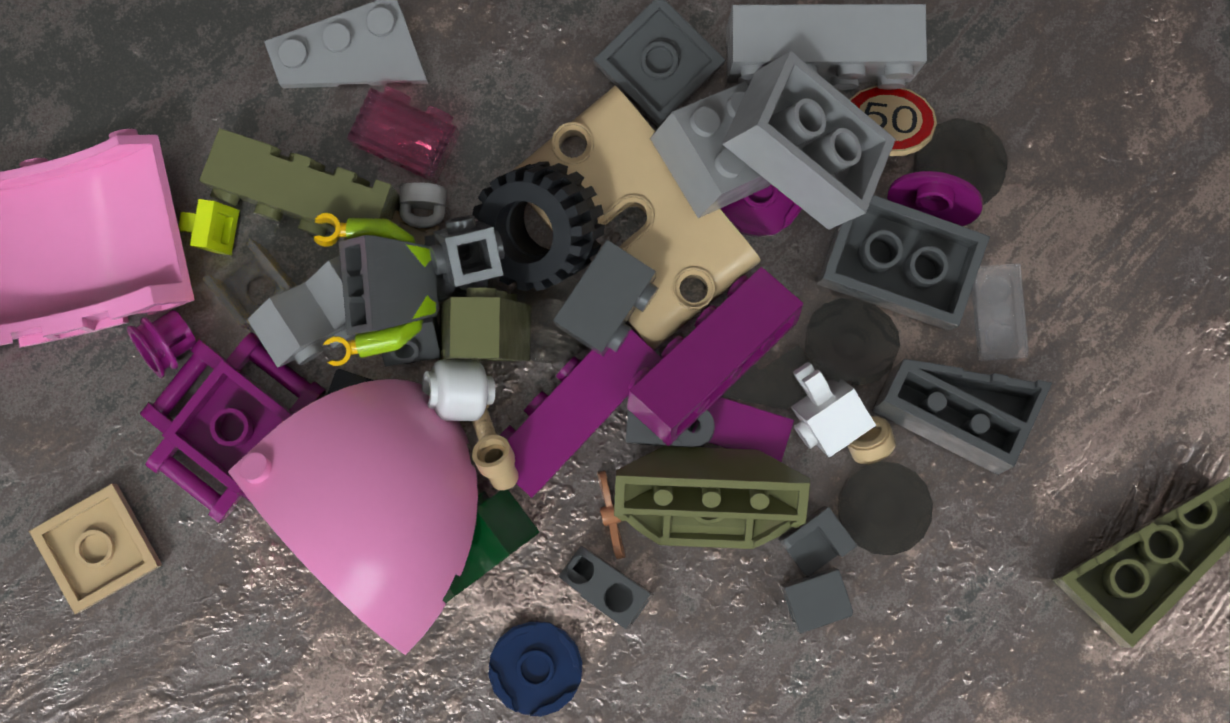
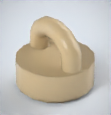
(874, 444)

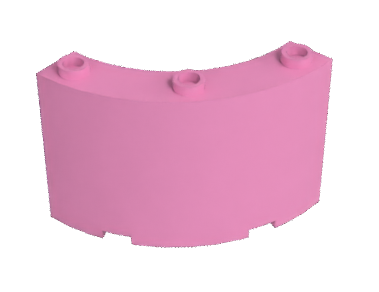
(88, 241)

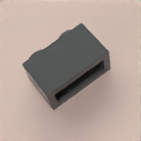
(606, 299)

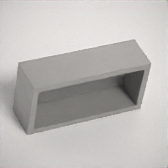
(836, 40)

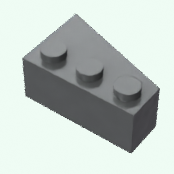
(963, 410)

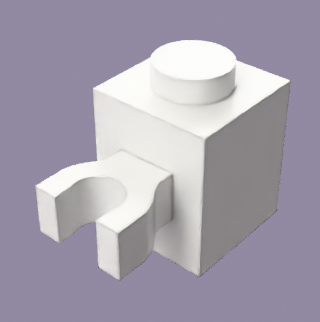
(830, 412)

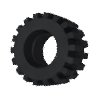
(570, 214)

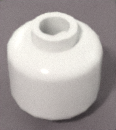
(458, 389)

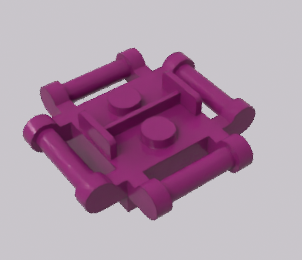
(221, 418)

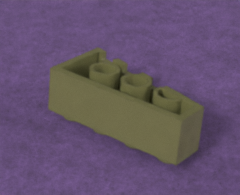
(291, 185)
(1152, 567)

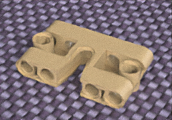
(673, 241)

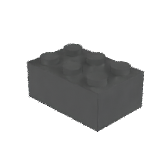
(905, 262)

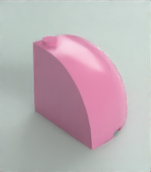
(371, 501)

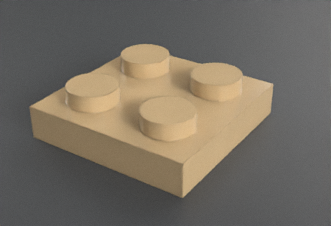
(95, 548)

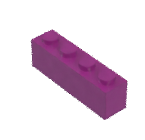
(713, 355)
(574, 410)

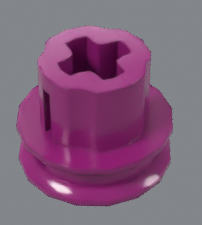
(162, 341)

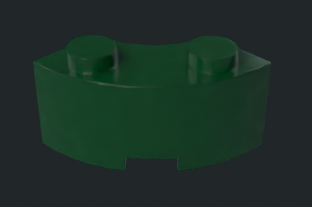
(498, 533)

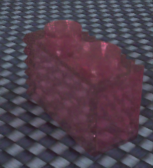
(403, 133)

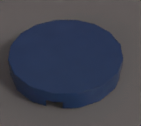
(535, 668)

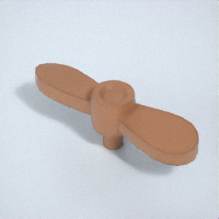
(608, 517)

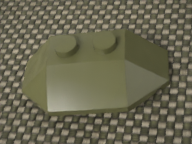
(710, 497)

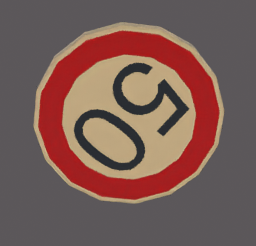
(901, 114)

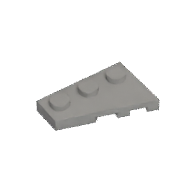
(349, 48)

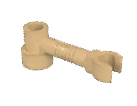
(494, 454)

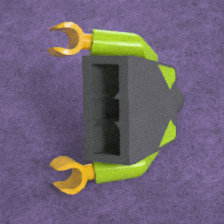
(384, 283)

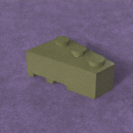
(485, 326)

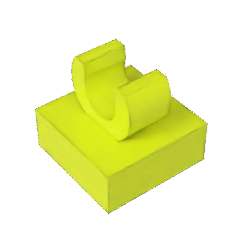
(211, 227)

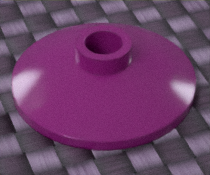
(938, 196)

